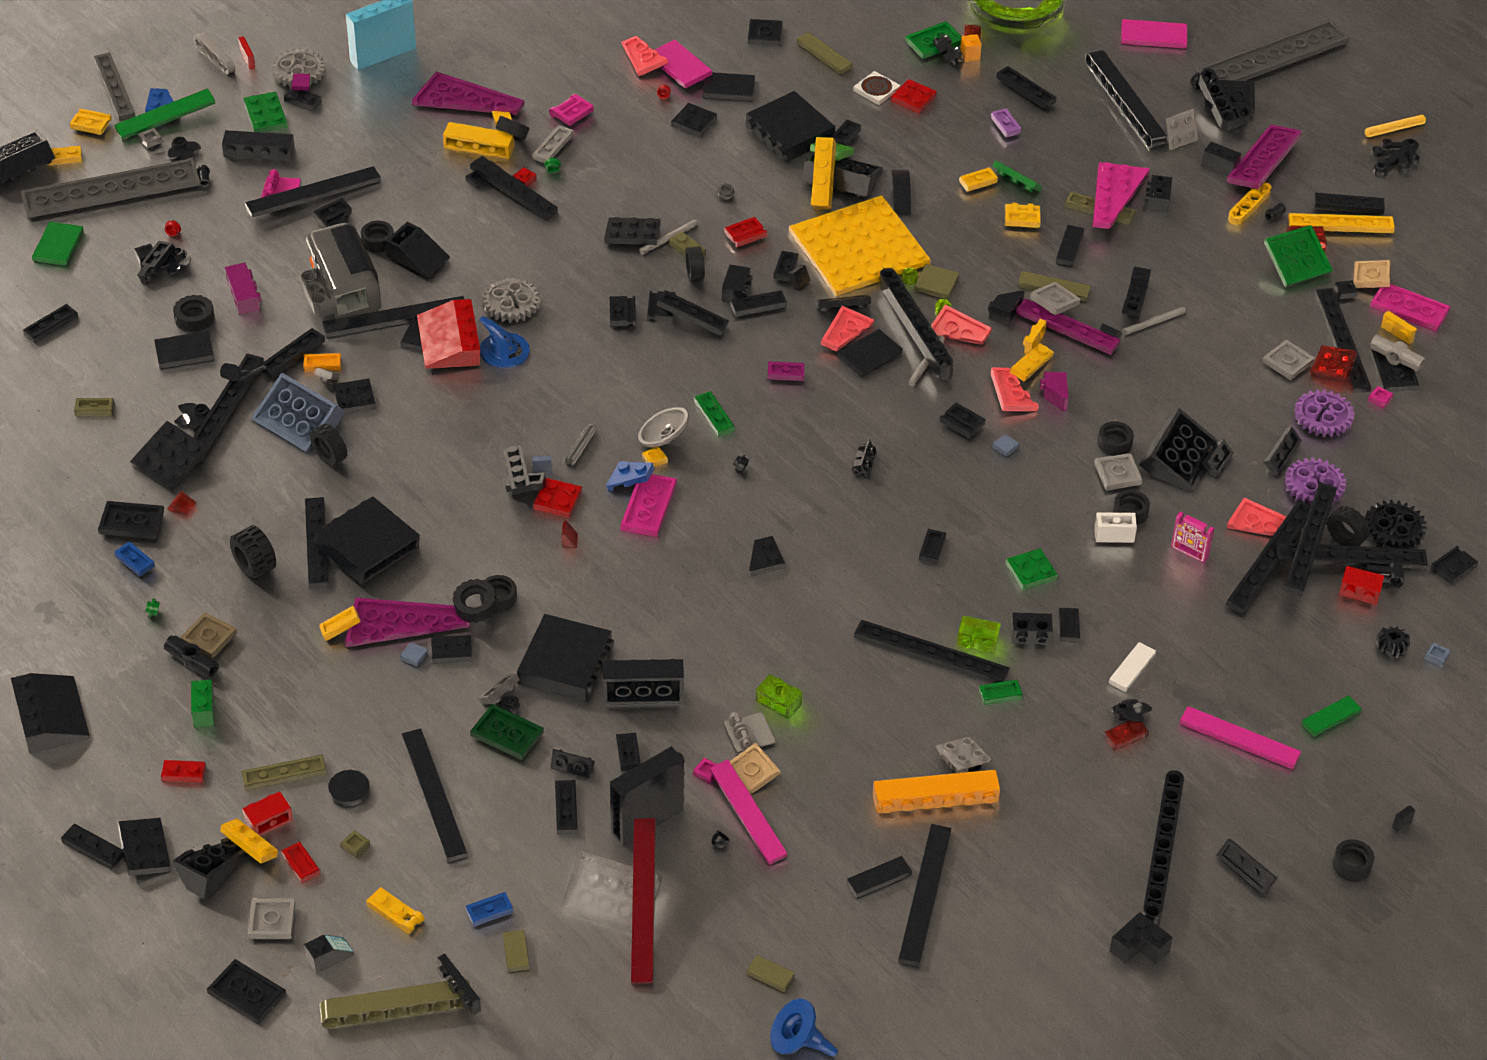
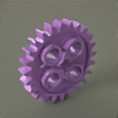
(1333, 420)
(1305, 476)

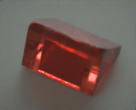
(971, 29)
(181, 504)
(569, 536)

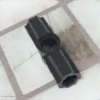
(191, 656)

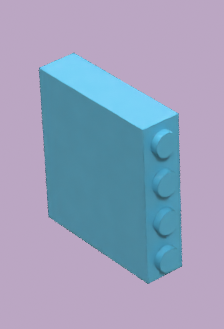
(380, 32)

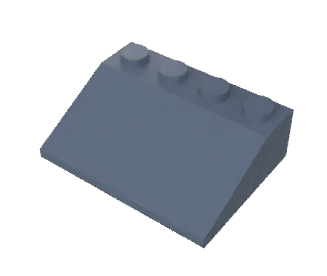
(295, 411)

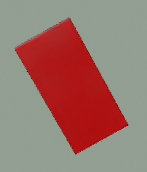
(246, 52)
(300, 862)

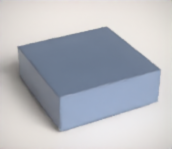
(1005, 445)
(541, 464)
(414, 654)
(1437, 654)

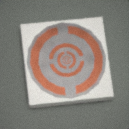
(876, 88)

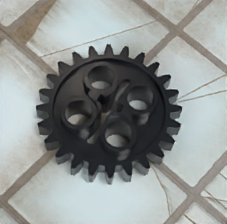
(1408, 530)

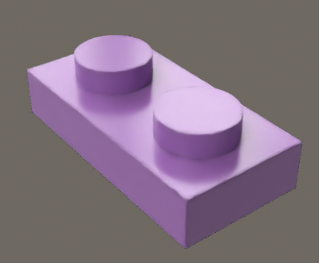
(1006, 122)

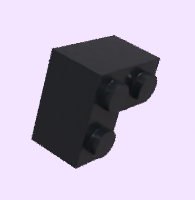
(1141, 936)

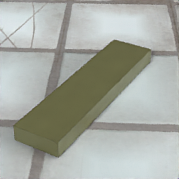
(824, 53)
(1086, 204)
(1035, 281)
(283, 772)

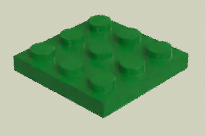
(1298, 256)

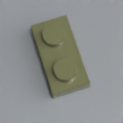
(682, 241)

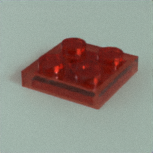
(1333, 363)

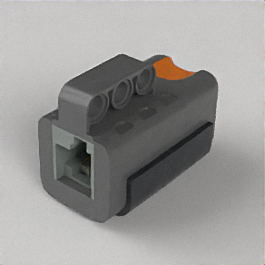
(341, 273)

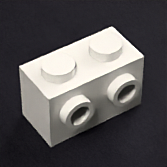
(1115, 527)

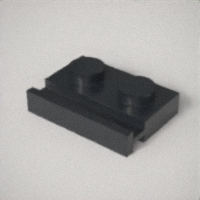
(622, 311)
(656, 312)
(962, 420)
(1454, 565)
(451, 649)

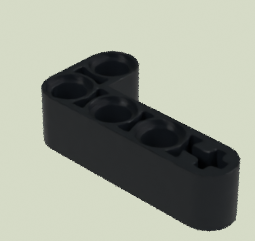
(1210, 83)

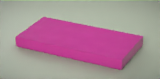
(1154, 33)
(682, 64)
(1411, 306)
(648, 505)

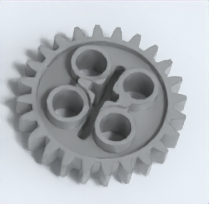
(298, 62)
(502, 297)

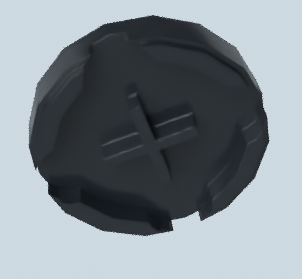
(348, 788)

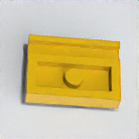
(90, 121)

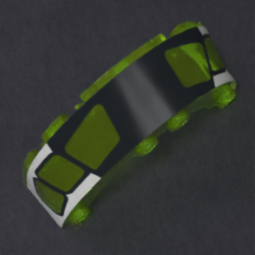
(1019, 17)

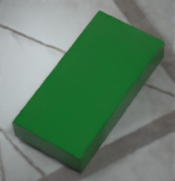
(1000, 692)

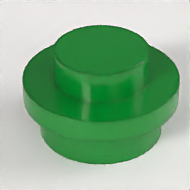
(552, 165)
(152, 608)

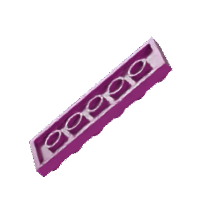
(1264, 156)

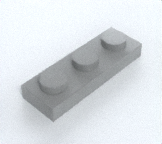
(553, 144)

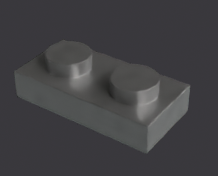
(503, 686)

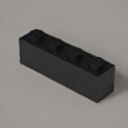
(258, 145)

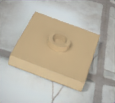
(1372, 274)
(754, 768)

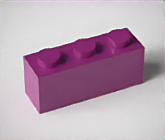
(243, 288)

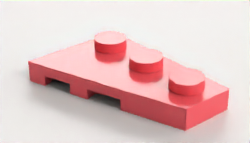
(845, 328)

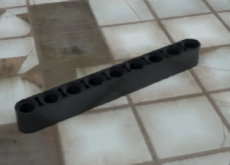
(1126, 99)
(916, 324)
(1163, 846)

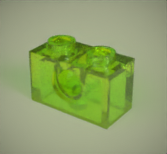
(978, 634)
(779, 696)

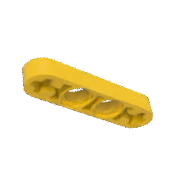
(1246, 201)

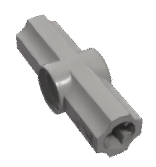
(1397, 353)

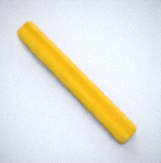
(1395, 126)

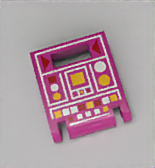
(1191, 538)

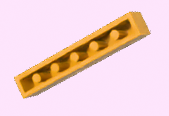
(936, 791)

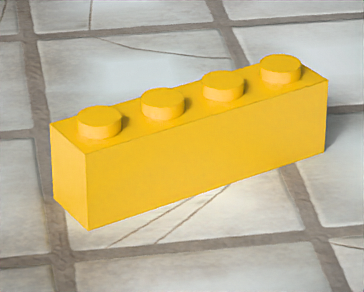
(478, 140)
(823, 173)

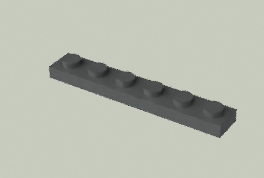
(114, 86)

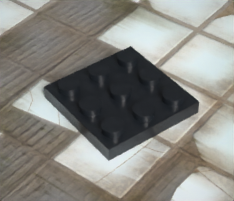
(169, 455)

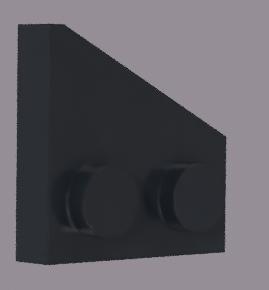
(333, 213)
(765, 557)

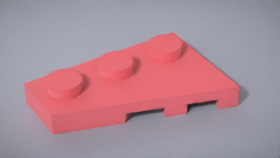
(642, 56)
(960, 327)
(1010, 392)
(1255, 518)

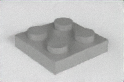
(1055, 298)
(1288, 359)
(1118, 471)
(271, 919)

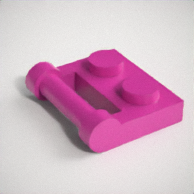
(572, 110)

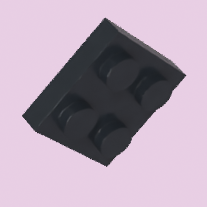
(694, 120)
(354, 396)

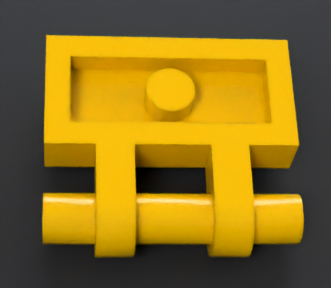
(1022, 215)

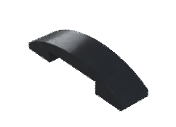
(901, 193)
(1137, 291)

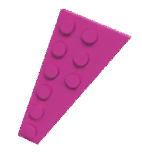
(1114, 190)

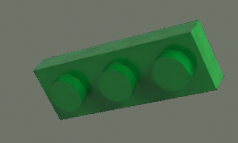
(1016, 177)

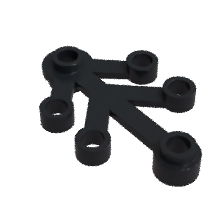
(1407, 146)

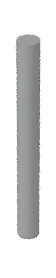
(664, 239)
(1150, 322)
(921, 368)

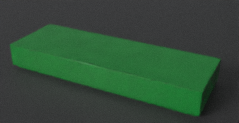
(714, 413)
(1331, 716)

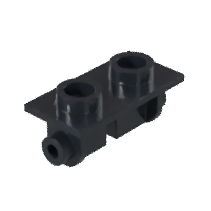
(944, 44)
(865, 458)
(571, 763)

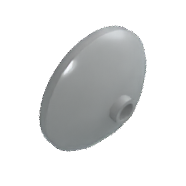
(664, 427)

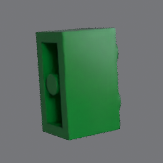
(202, 703)

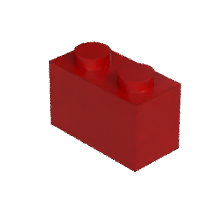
(1361, 585)
(268, 813)

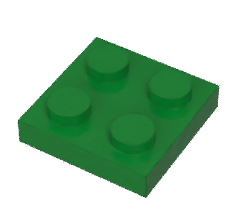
(1031, 569)

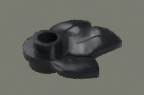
(182, 149)
(176, 260)
(192, 415)
(1131, 710)

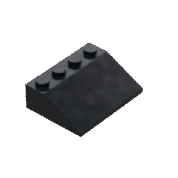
(24, 155)
(848, 176)
(1179, 451)
(49, 710)

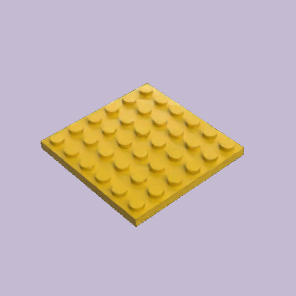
(857, 243)

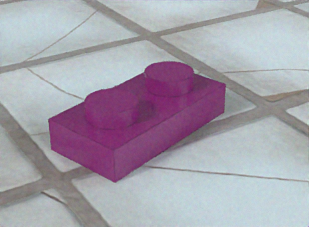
(786, 371)

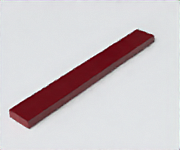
(643, 901)

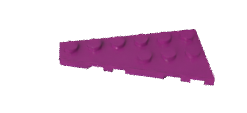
(454, 93)
(400, 619)

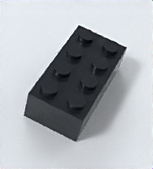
(643, 681)

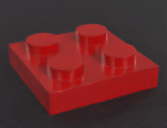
(913, 96)
(558, 498)

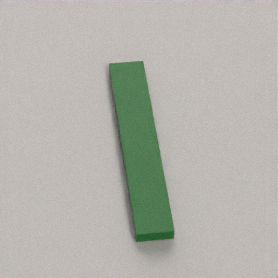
(164, 114)

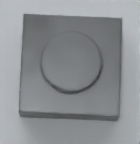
(150, 138)
(326, 375)

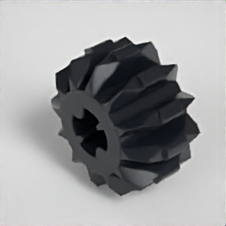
(1392, 641)

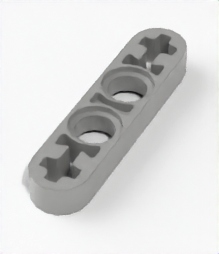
(214, 53)

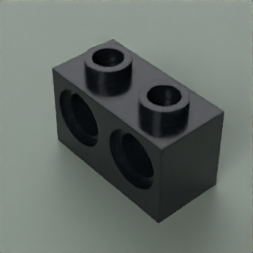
(1031, 628)

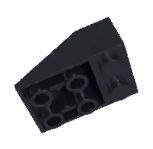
(415, 250)

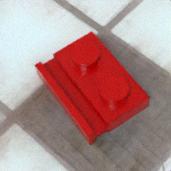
(745, 231)

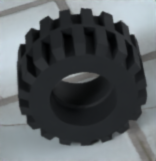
(253, 552)

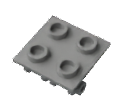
(1181, 129)
(748, 731)
(962, 754)

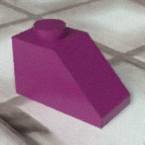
(1055, 389)

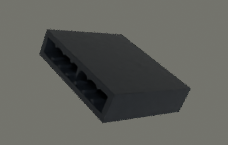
(789, 125)
(366, 539)
(565, 657)
(647, 791)

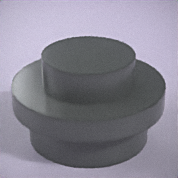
(726, 191)

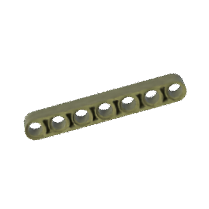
(388, 1004)

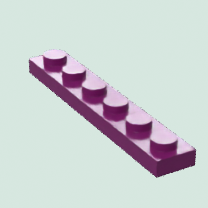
(1069, 327)

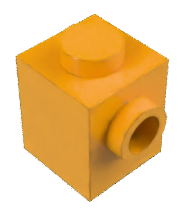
(970, 48)

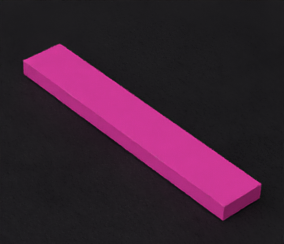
(1240, 737)
(748, 812)

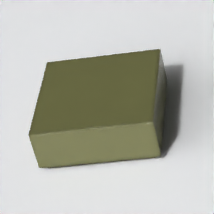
(355, 844)

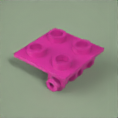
(276, 184)

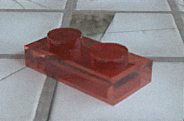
(1125, 734)

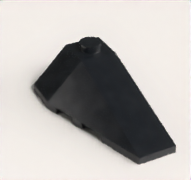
(208, 868)

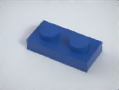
(134, 559)
(489, 909)

